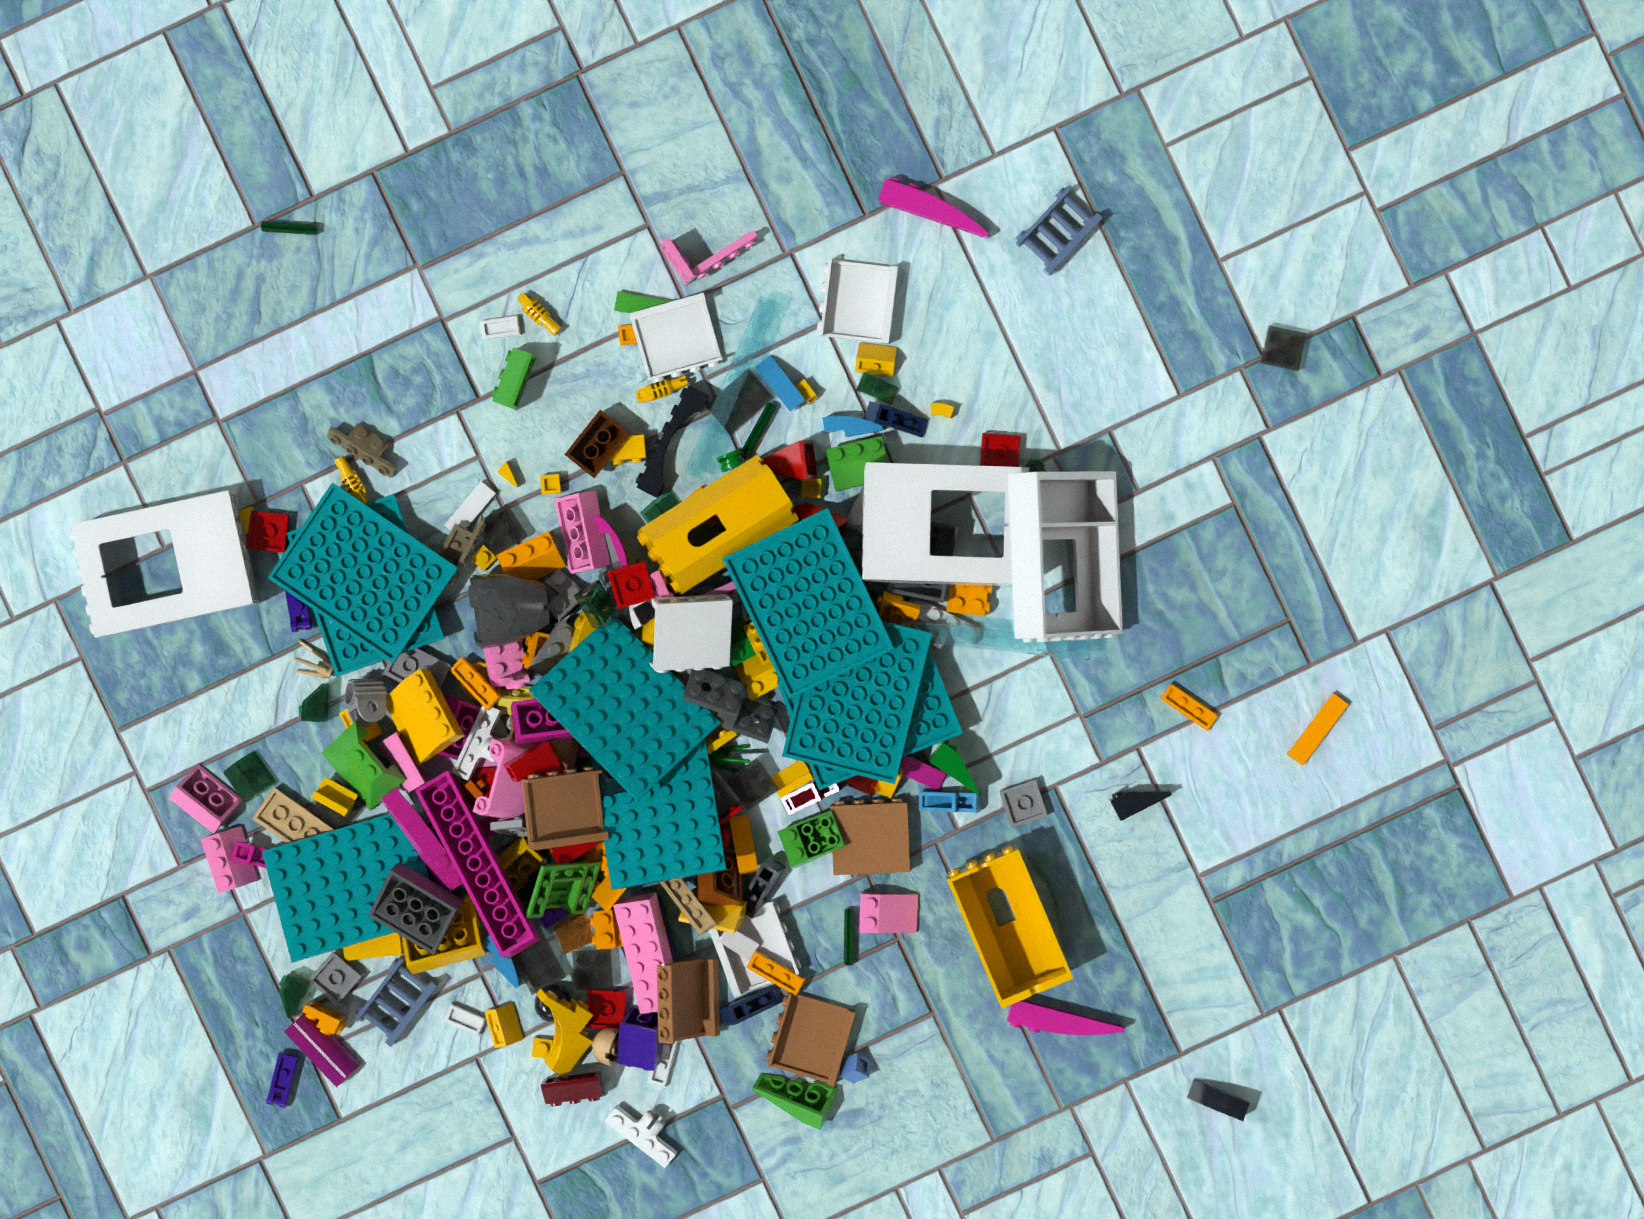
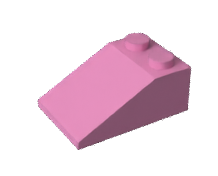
(888, 912)

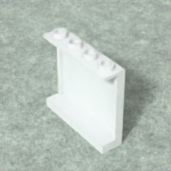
(857, 301)
(675, 337)
(692, 632)
(772, 942)

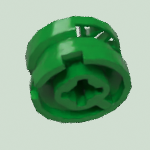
(731, 460)

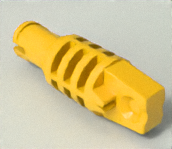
(538, 313)
(660, 389)
(351, 480)

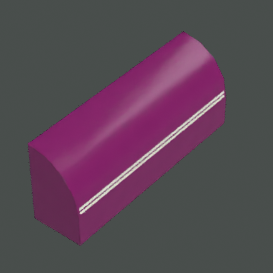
(323, 1050)

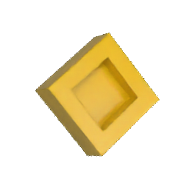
(550, 484)
(811, 488)
(483, 557)
(541, 1047)

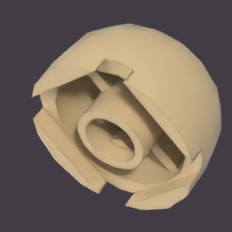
(606, 1046)

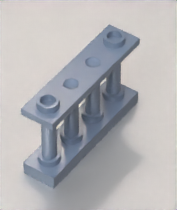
(1076, 234)
(403, 1018)

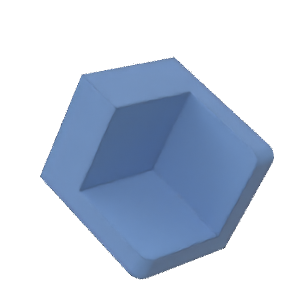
(855, 1068)

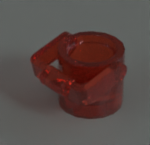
(862, 784)

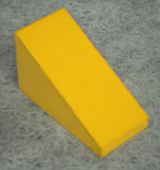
(506, 472)
(245, 517)

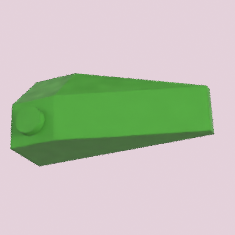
(802, 1100)

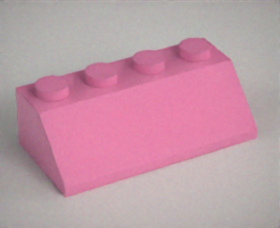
(581, 537)

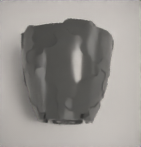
(506, 608)

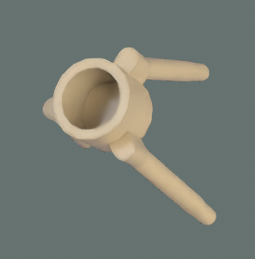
(324, 668)

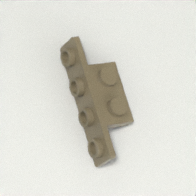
(365, 446)
(459, 543)

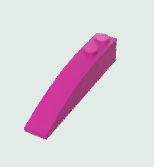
(927, 206)
(922, 772)
(422, 840)
(1055, 1020)

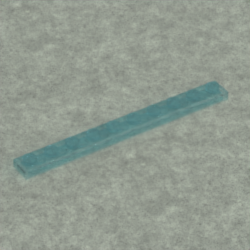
(731, 387)
(999, 640)

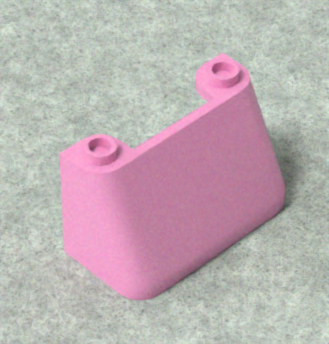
(506, 795)

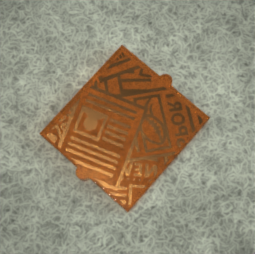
(573, 933)

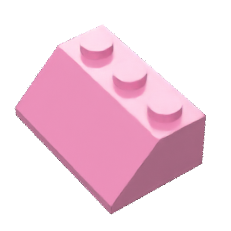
(398, 754)
(205, 798)
(227, 872)

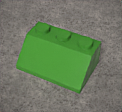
(513, 378)
(849, 460)

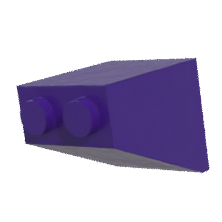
(639, 1040)

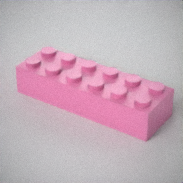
(644, 945)

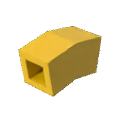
(806, 391)
(941, 409)

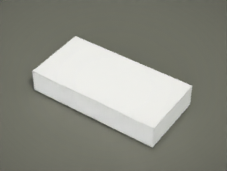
(500, 327)
(739, 943)
(464, 1019)

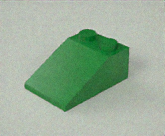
(950, 762)

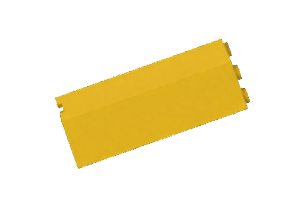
(747, 504)
(1022, 953)

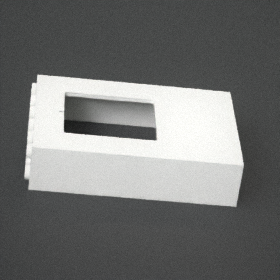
(1074, 508)
(899, 524)
(208, 553)

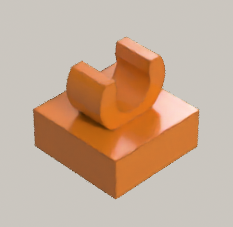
(474, 790)

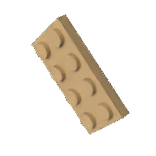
(288, 818)

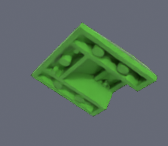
(361, 767)
(563, 886)

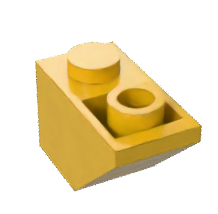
(632, 449)

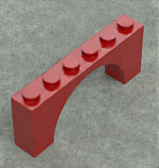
(539, 760)

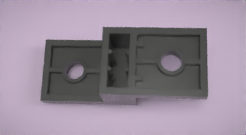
(732, 708)

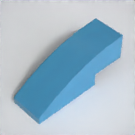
(780, 383)
(851, 425)
(949, 801)
(505, 966)

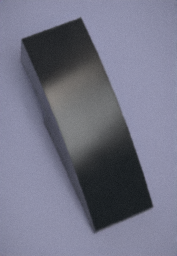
(1218, 1100)

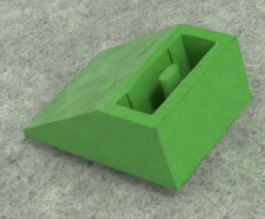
(811, 839)

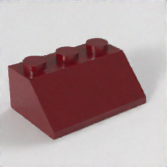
(572, 1088)

